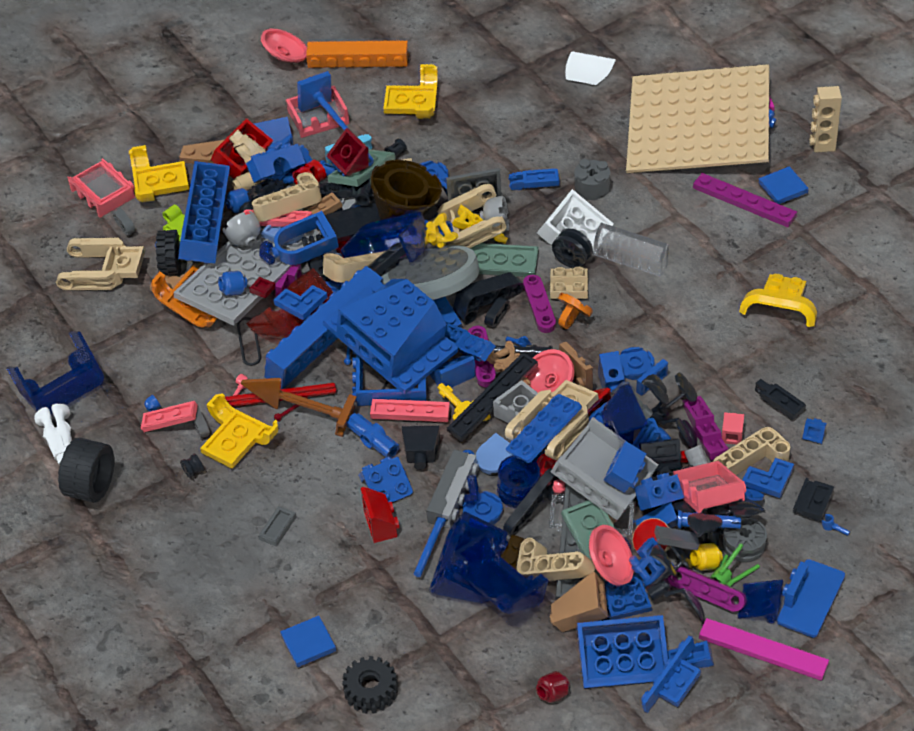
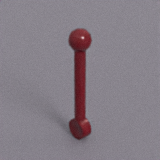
(278, 417)

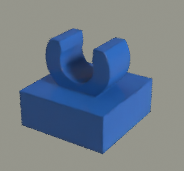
(814, 430)

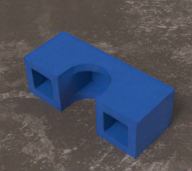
(287, 157)

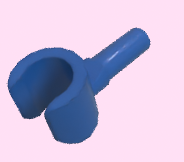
(522, 341)
(829, 525)

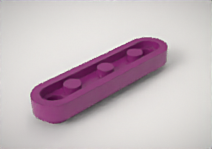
(539, 304)
(485, 370)
(708, 589)

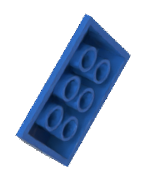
(622, 651)

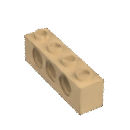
(826, 119)

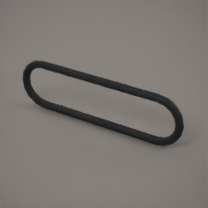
(241, 344)

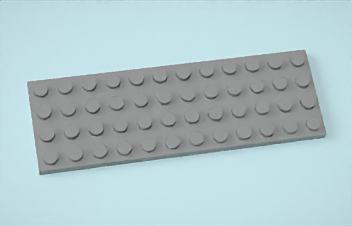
(202, 287)

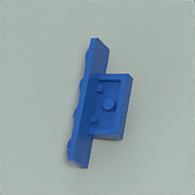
(675, 679)

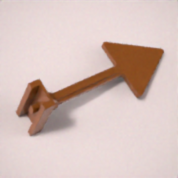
(270, 392)

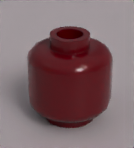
(552, 687)

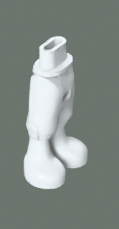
(57, 437)

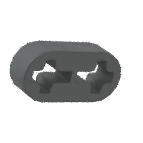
(123, 221)
(201, 425)

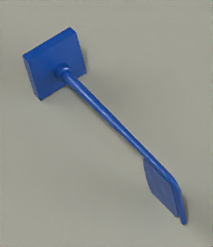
(316, 92)

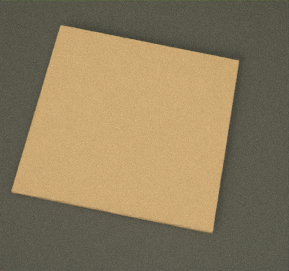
(699, 119)

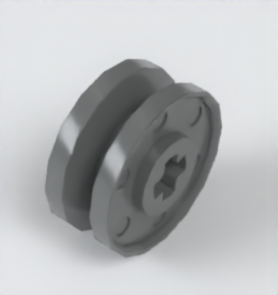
(751, 535)

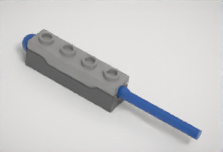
(448, 498)

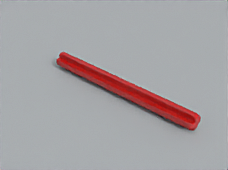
(305, 391)

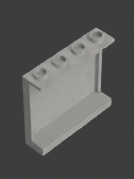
(587, 463)

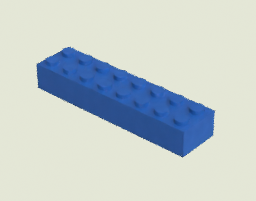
(204, 212)
(311, 337)

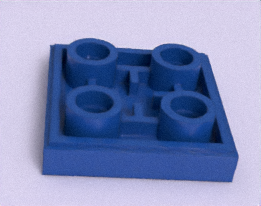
(783, 185)
(627, 599)
(308, 641)

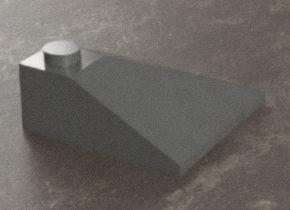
(464, 183)

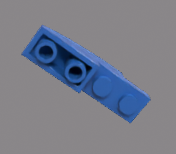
(469, 343)

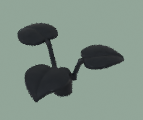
(661, 413)
(708, 524)
(661, 585)

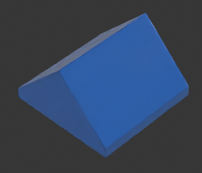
(275, 129)
(455, 371)

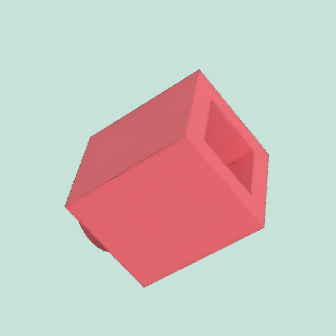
(732, 428)

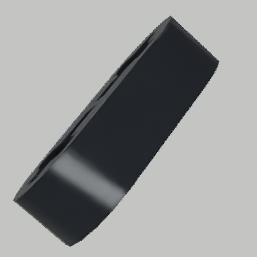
(496, 312)

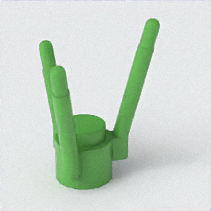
(723, 574)

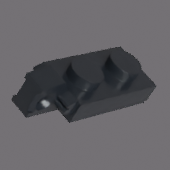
(780, 399)

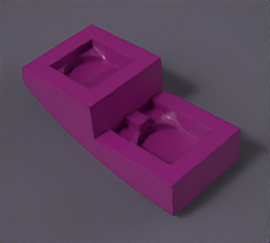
(292, 274)

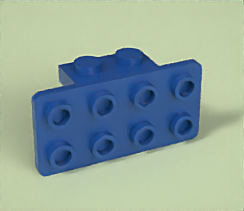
(543, 428)
(809, 597)

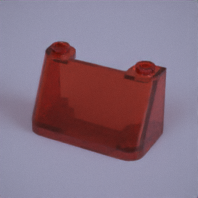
(281, 323)

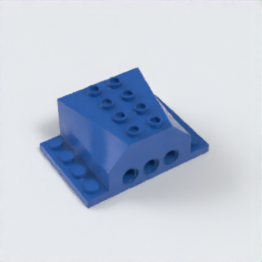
(394, 331)

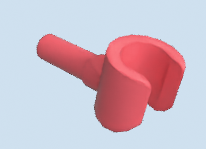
(238, 380)

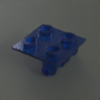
(762, 600)

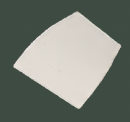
(588, 68)

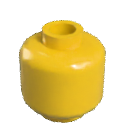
(706, 557)

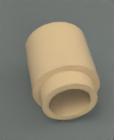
(244, 181)

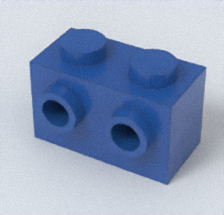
(625, 466)
(658, 492)

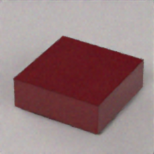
(262, 287)

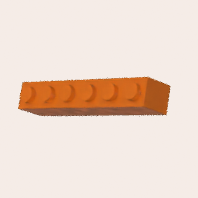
(357, 54)

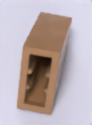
(580, 604)

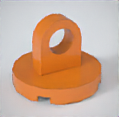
(572, 308)

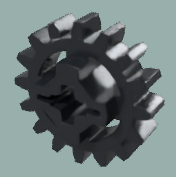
(264, 188)

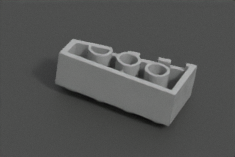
(513, 401)

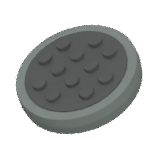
(437, 270)

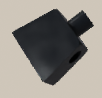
(421, 444)

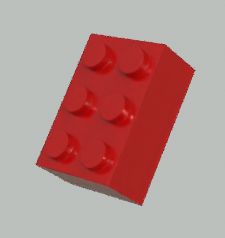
(227, 155)

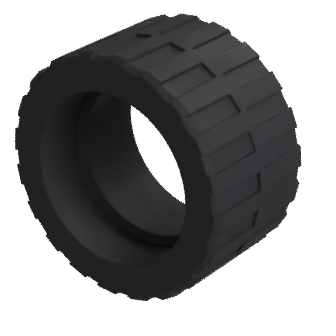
(86, 469)

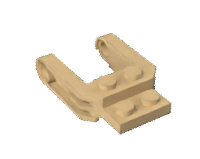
(479, 232)
(118, 264)
(573, 428)

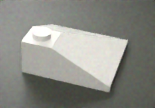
(573, 213)

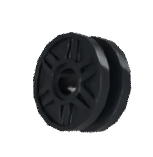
(572, 248)

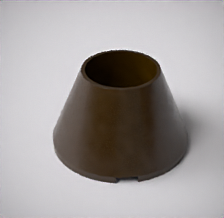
(404, 188)

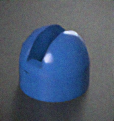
(152, 403)

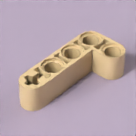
(288, 199)
(343, 269)
(761, 444)
(535, 561)

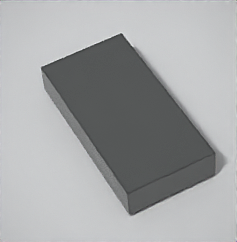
(277, 526)
(676, 538)

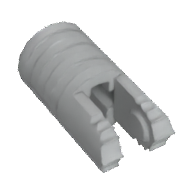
(696, 456)

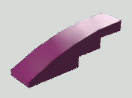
(705, 427)

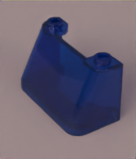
(445, 579)
(496, 579)

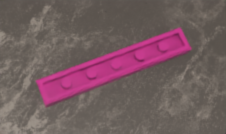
(764, 649)

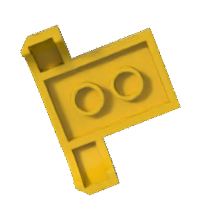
(414, 99)
(155, 179)
(782, 293)
(236, 433)

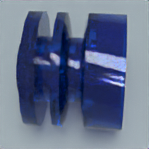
(516, 480)

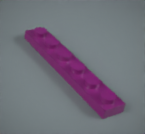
(745, 200)

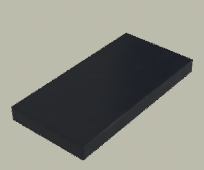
(349, 221)

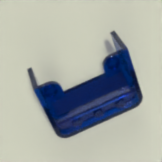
(383, 234)
(81, 379)
(623, 413)

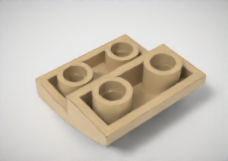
(569, 281)

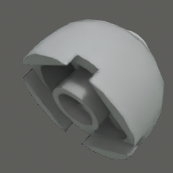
(495, 208)
(243, 229)

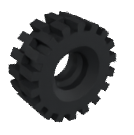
(168, 252)
(374, 697)

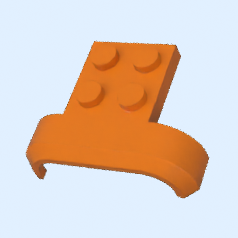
(166, 296)

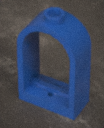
(310, 251)

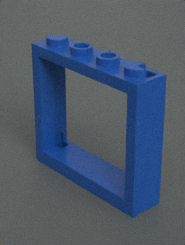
(365, 397)

